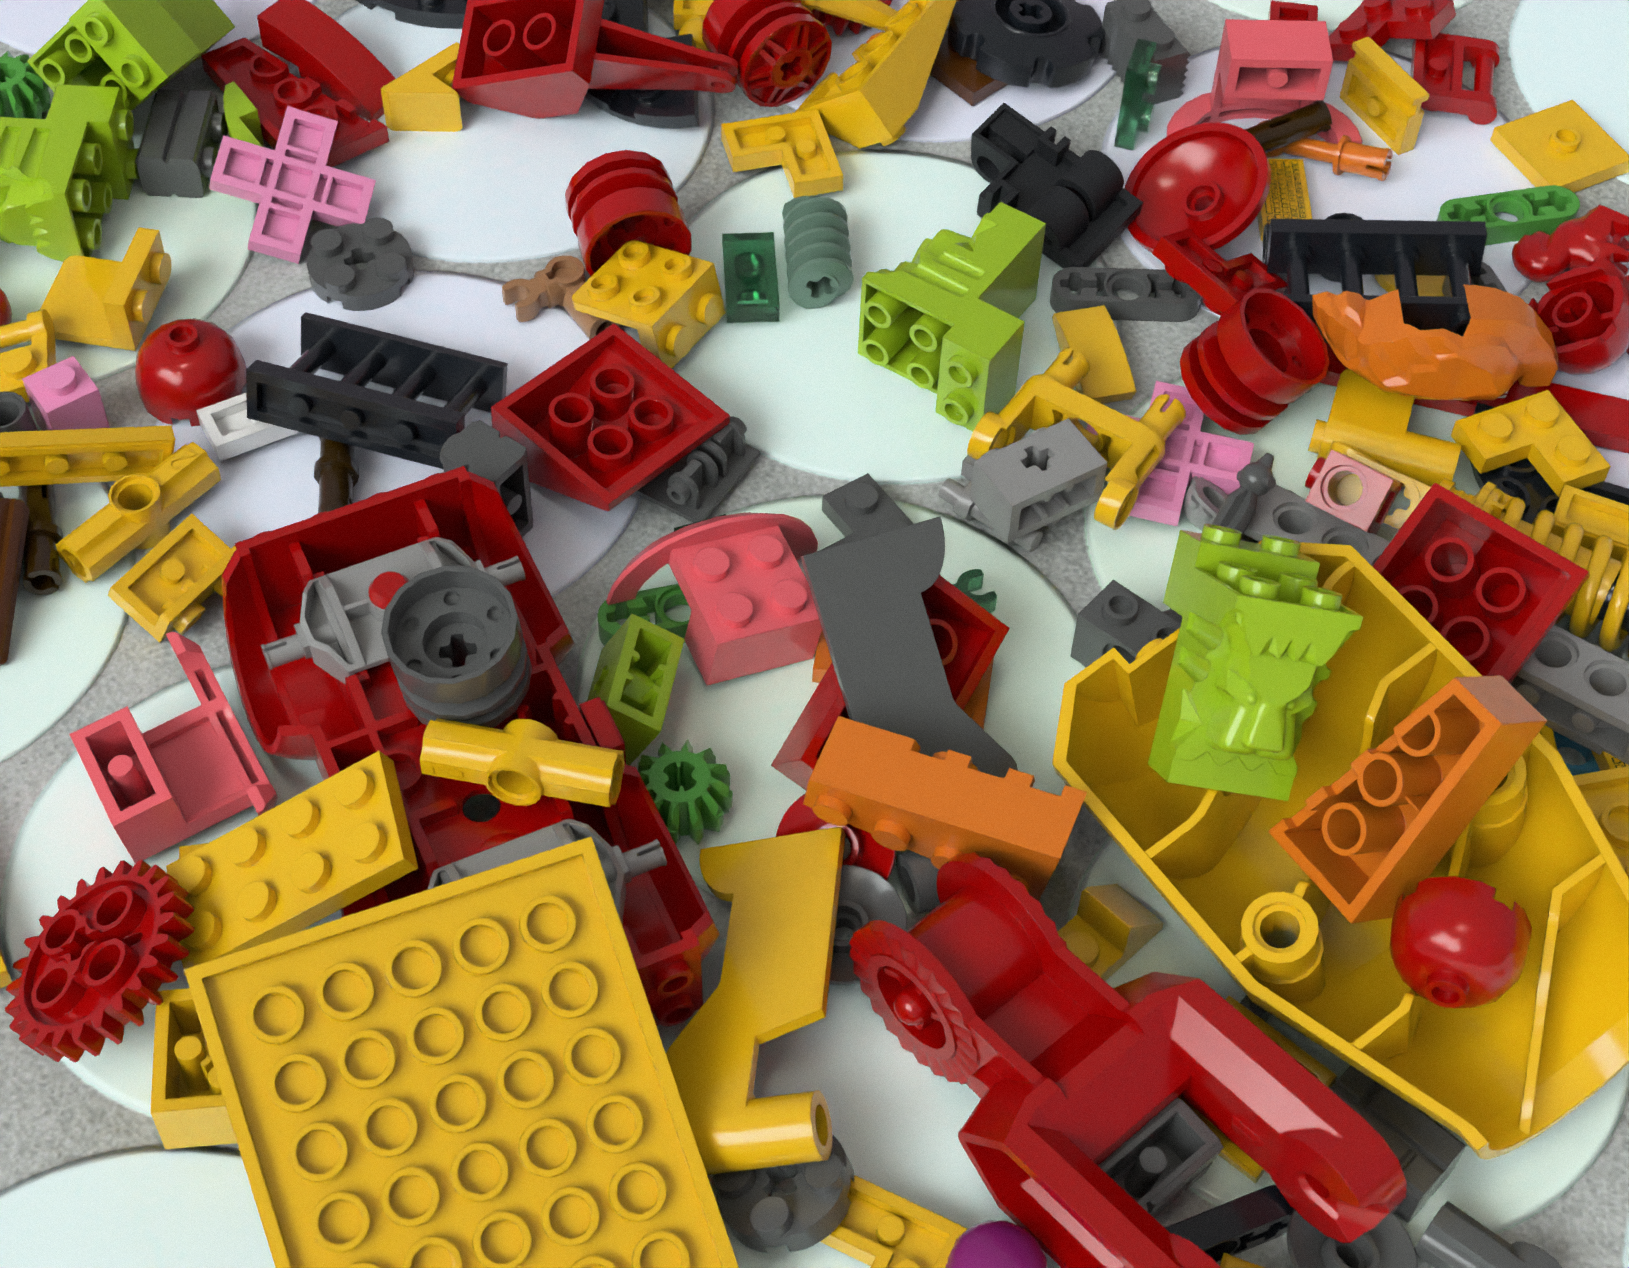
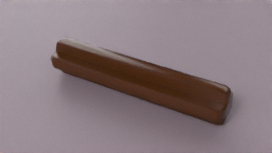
(13, 530)

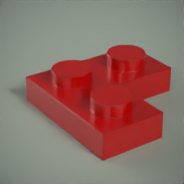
(1390, 20)
(1211, 276)

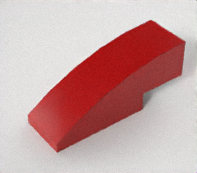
(325, 54)

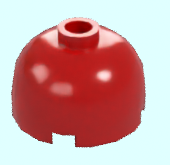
(1586, 318)
(187, 369)
(1458, 942)

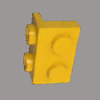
(174, 579)

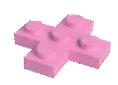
(291, 184)
(1187, 455)

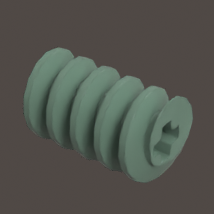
(816, 250)

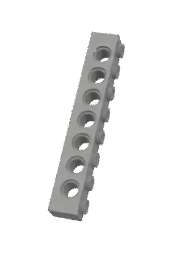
(1565, 679)

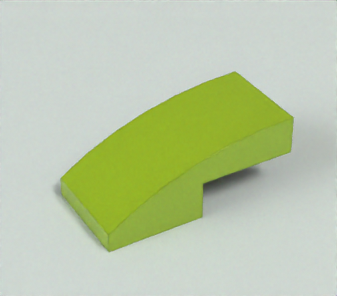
(241, 116)

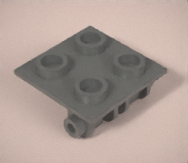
(704, 475)

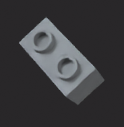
(1037, 479)

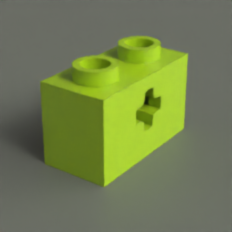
(637, 680)

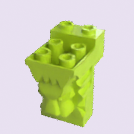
(130, 44)
(66, 171)
(956, 313)
(1244, 661)

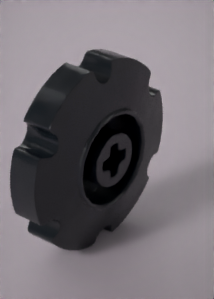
(1028, 39)

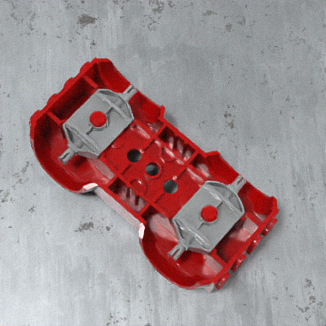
(320, 687)

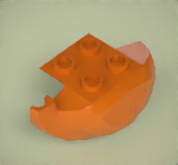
(1498, 348)

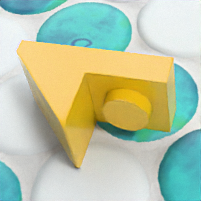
(425, 96)
(1108, 928)

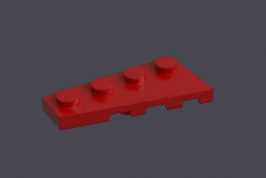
(273, 88)

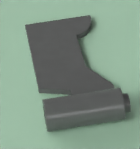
(890, 660)

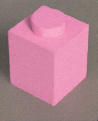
(65, 398)

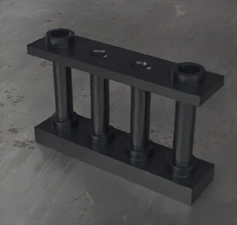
(1382, 248)
(368, 417)

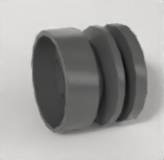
(452, 621)

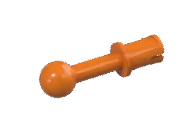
(1344, 156)

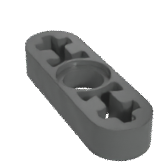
(1090, 280)

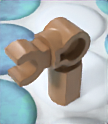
(553, 288)

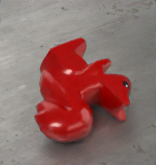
(1579, 242)

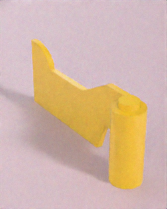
(1378, 420)
(768, 986)

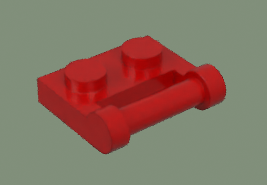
(1439, 70)

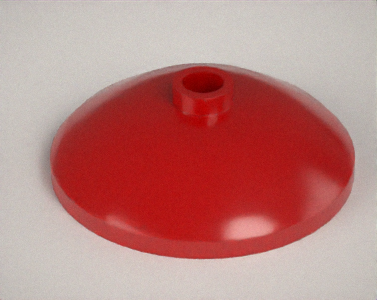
(1200, 181)

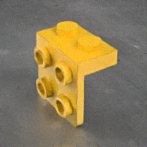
(657, 292)
(110, 299)

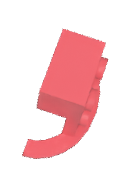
(1265, 73)
(742, 591)
(178, 774)

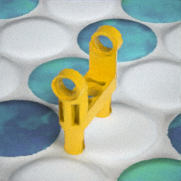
(1126, 445)

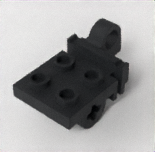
(1072, 194)

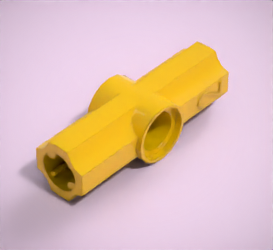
(138, 512)
(522, 762)

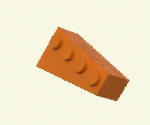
(1409, 796)
(940, 803)

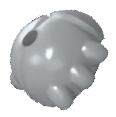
(1202, 502)

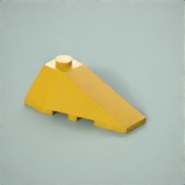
(887, 81)

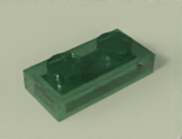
(1140, 80)
(750, 277)

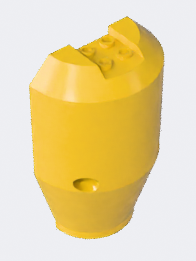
(1480, 1071)

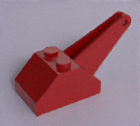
(548, 53)

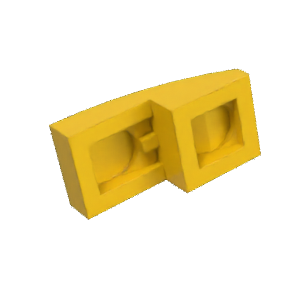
(1096, 337)

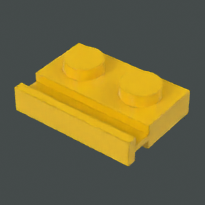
(1383, 95)

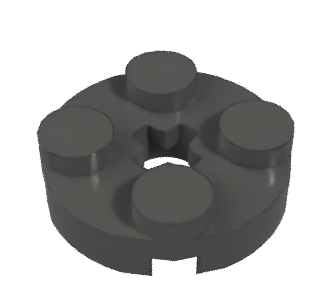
(338, 250)
(790, 1219)

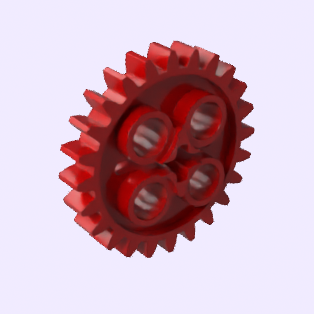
(99, 961)

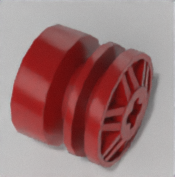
(775, 43)
(624, 200)
(1254, 361)

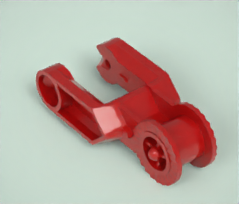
(1082, 1066)

